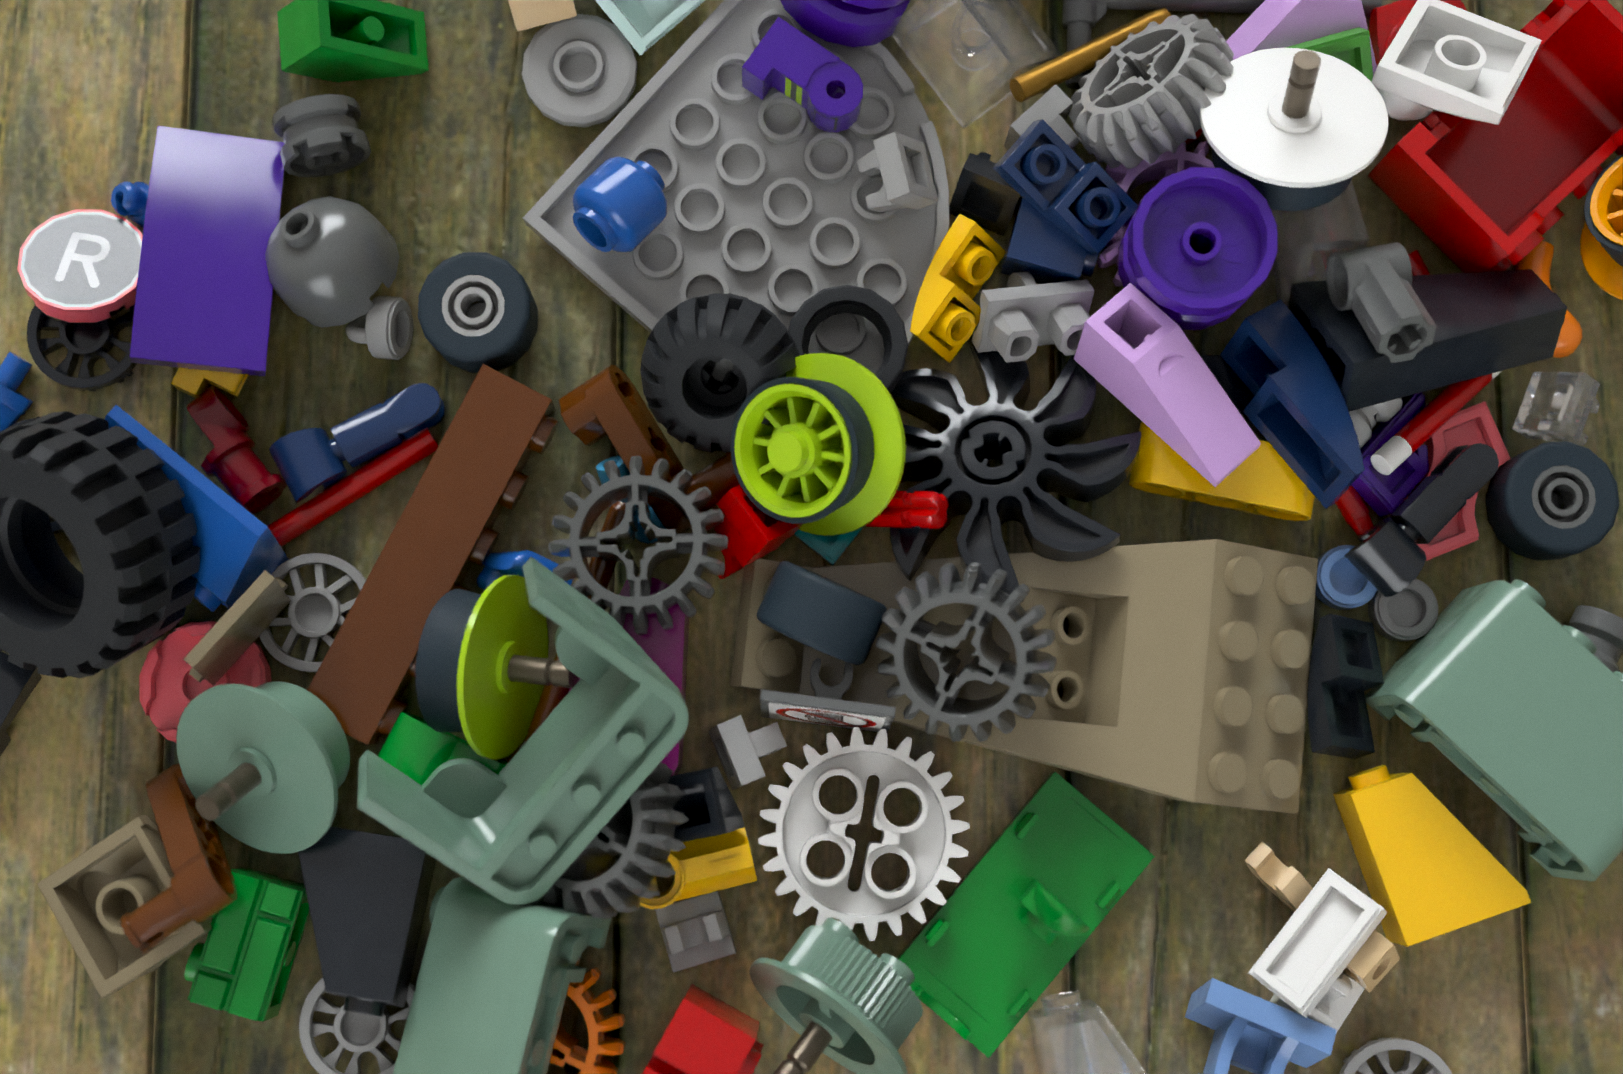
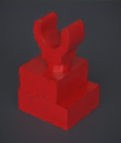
(748, 531)

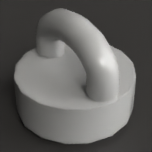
(384, 328)

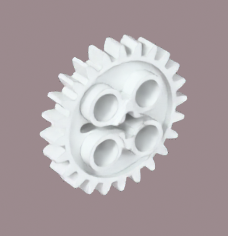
(922, 843)

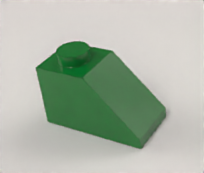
(351, 40)

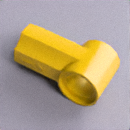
(707, 867)

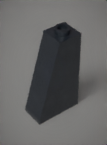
(1482, 328)

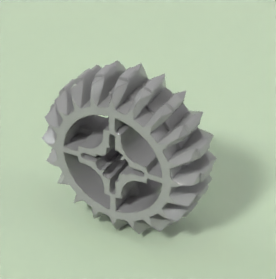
(1150, 91)

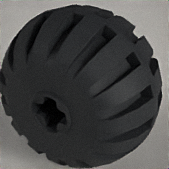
(683, 356)

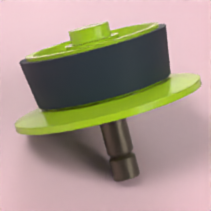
(830, 448)
(486, 666)

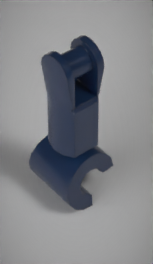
(313, 459)

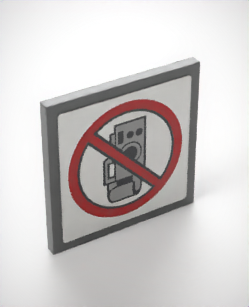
(826, 705)

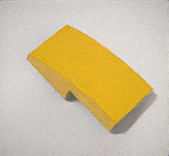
(945, 303)

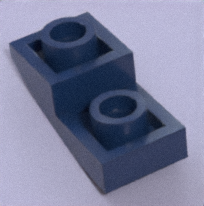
(1064, 188)

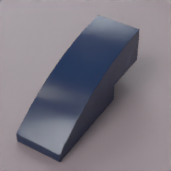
(1296, 401)

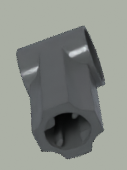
(1380, 293)

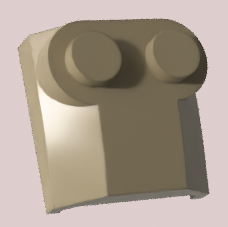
(102, 887)

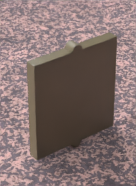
(238, 628)

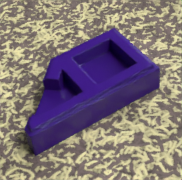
(1387, 492)

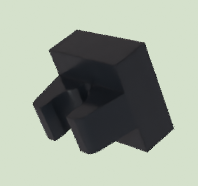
(984, 195)

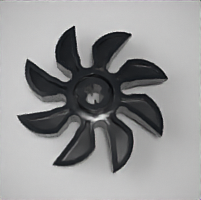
(1030, 466)

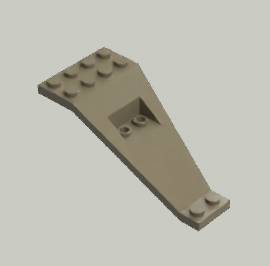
(1172, 669)

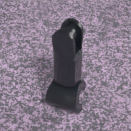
(1390, 548)

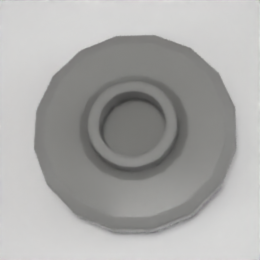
(579, 71)

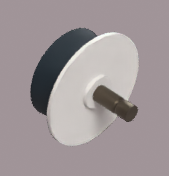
(1295, 125)

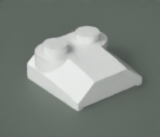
(1452, 65)

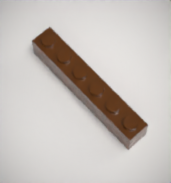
(432, 550)

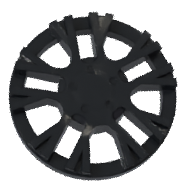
(82, 340)

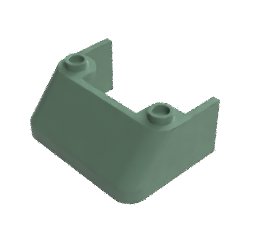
(566, 781)

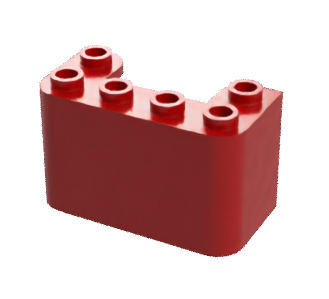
(1496, 188)

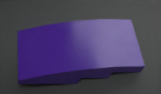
(203, 252)

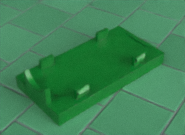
(976, 954)

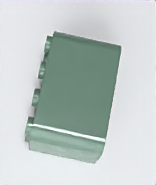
(1522, 718)

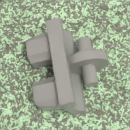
(1031, 316)

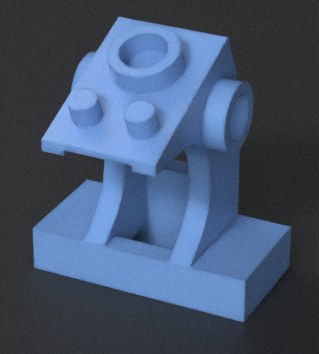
(1255, 1031)

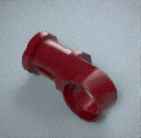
(233, 453)

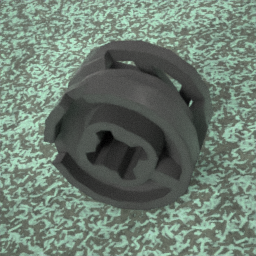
(321, 135)

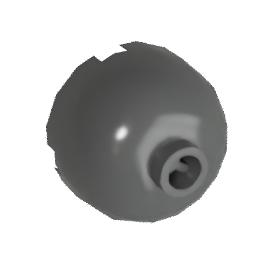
(330, 260)

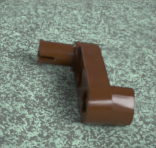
(614, 408)
(196, 857)

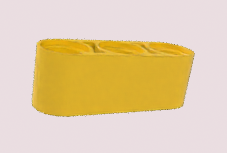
(1257, 486)

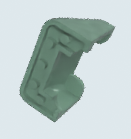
(493, 983)

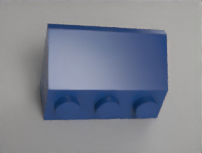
(230, 539)

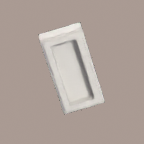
(1317, 942)

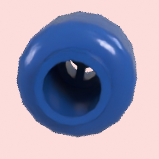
(619, 204)

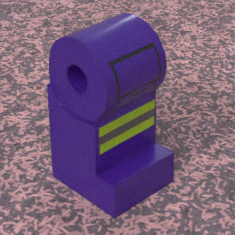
(806, 75)

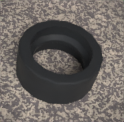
(858, 302)

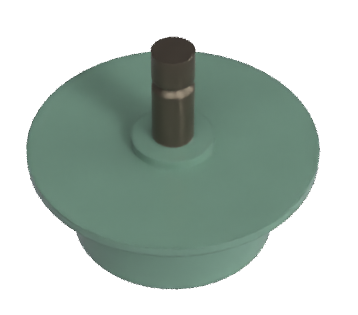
(264, 763)

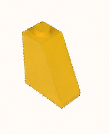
(1421, 858)

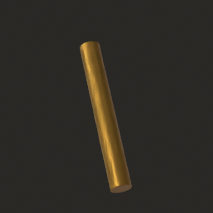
(1079, 59)

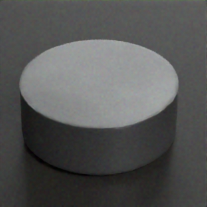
(1404, 614)

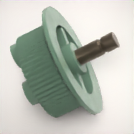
(840, 1001)

